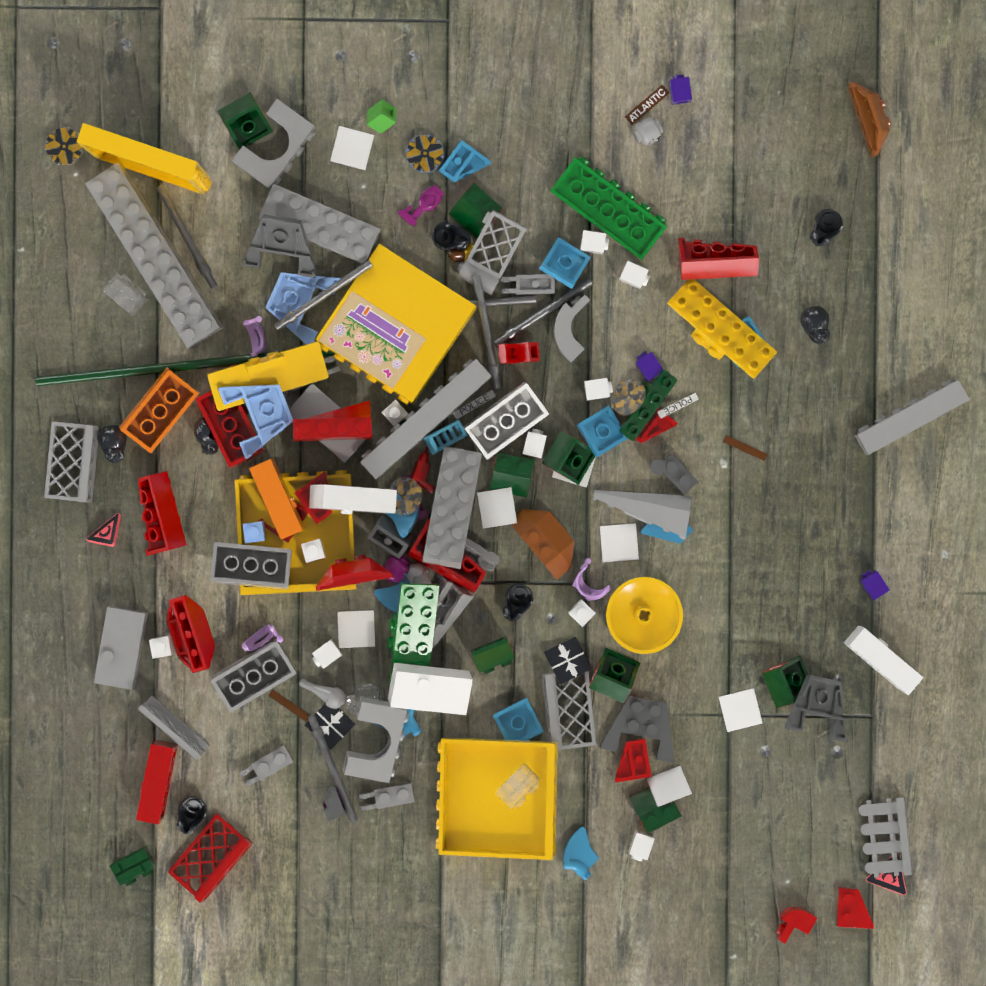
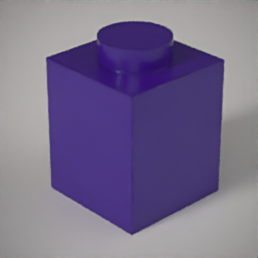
(680, 90)
(648, 365)
(873, 584)

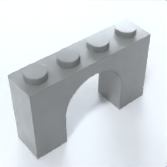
(269, 171)
(377, 765)

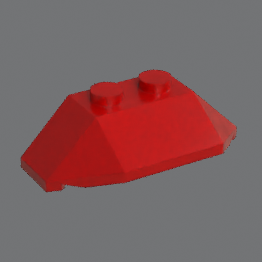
(353, 572)
(190, 633)

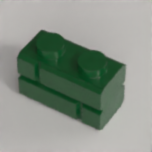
(133, 865)

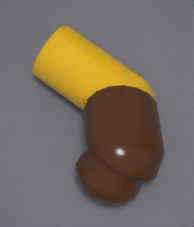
(460, 255)

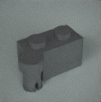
(674, 472)

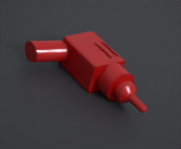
(421, 470)

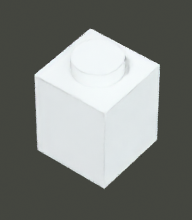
(594, 242)
(634, 275)
(597, 389)
(394, 413)
(534, 443)
(313, 550)
(581, 612)
(161, 646)
(326, 654)
(641, 845)

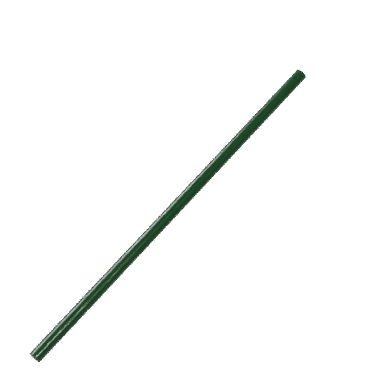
(149, 369)

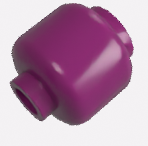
(398, 567)

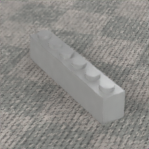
(911, 417)

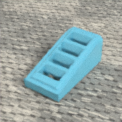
(432, 445)

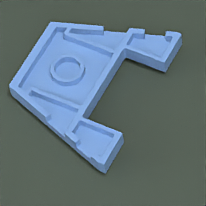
(291, 293)
(266, 409)

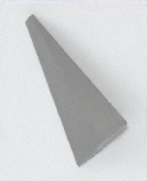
(663, 510)
(454, 601)

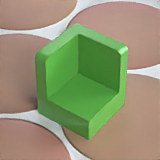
(381, 116)

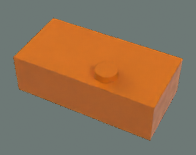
(158, 410)
(277, 498)

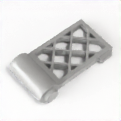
(472, 267)

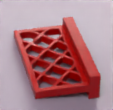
(223, 867)

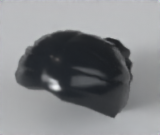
(827, 226)
(450, 236)
(815, 323)
(205, 437)
(112, 443)
(517, 601)
(190, 814)

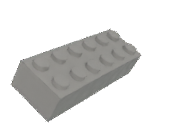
(324, 225)
(452, 507)

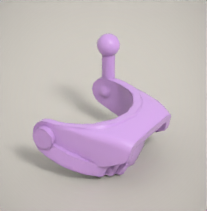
(258, 345)
(590, 594)
(249, 644)

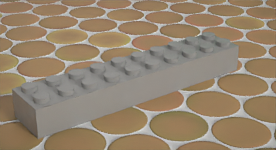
(154, 255)

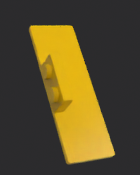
(721, 329)
(287, 368)

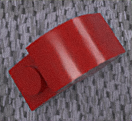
(519, 353)
(795, 918)

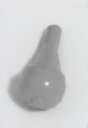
(419, 574)
(331, 696)

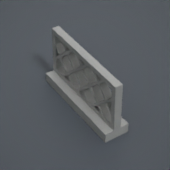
(87, 466)
(553, 716)
(174, 727)

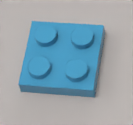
(565, 263)
(601, 431)
(518, 721)

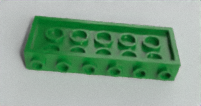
(609, 207)

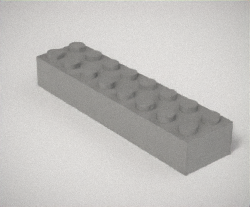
(427, 418)

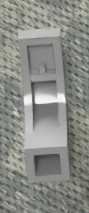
(562, 329)

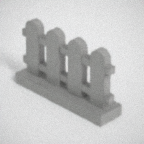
(888, 846)

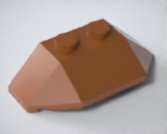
(870, 116)
(546, 539)

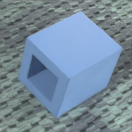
(254, 532)

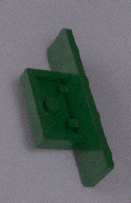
(654, 397)

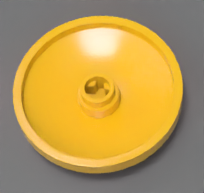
(644, 615)

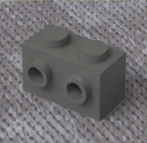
(387, 537)

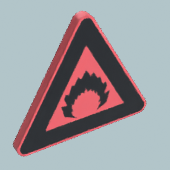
(107, 532)
(889, 881)

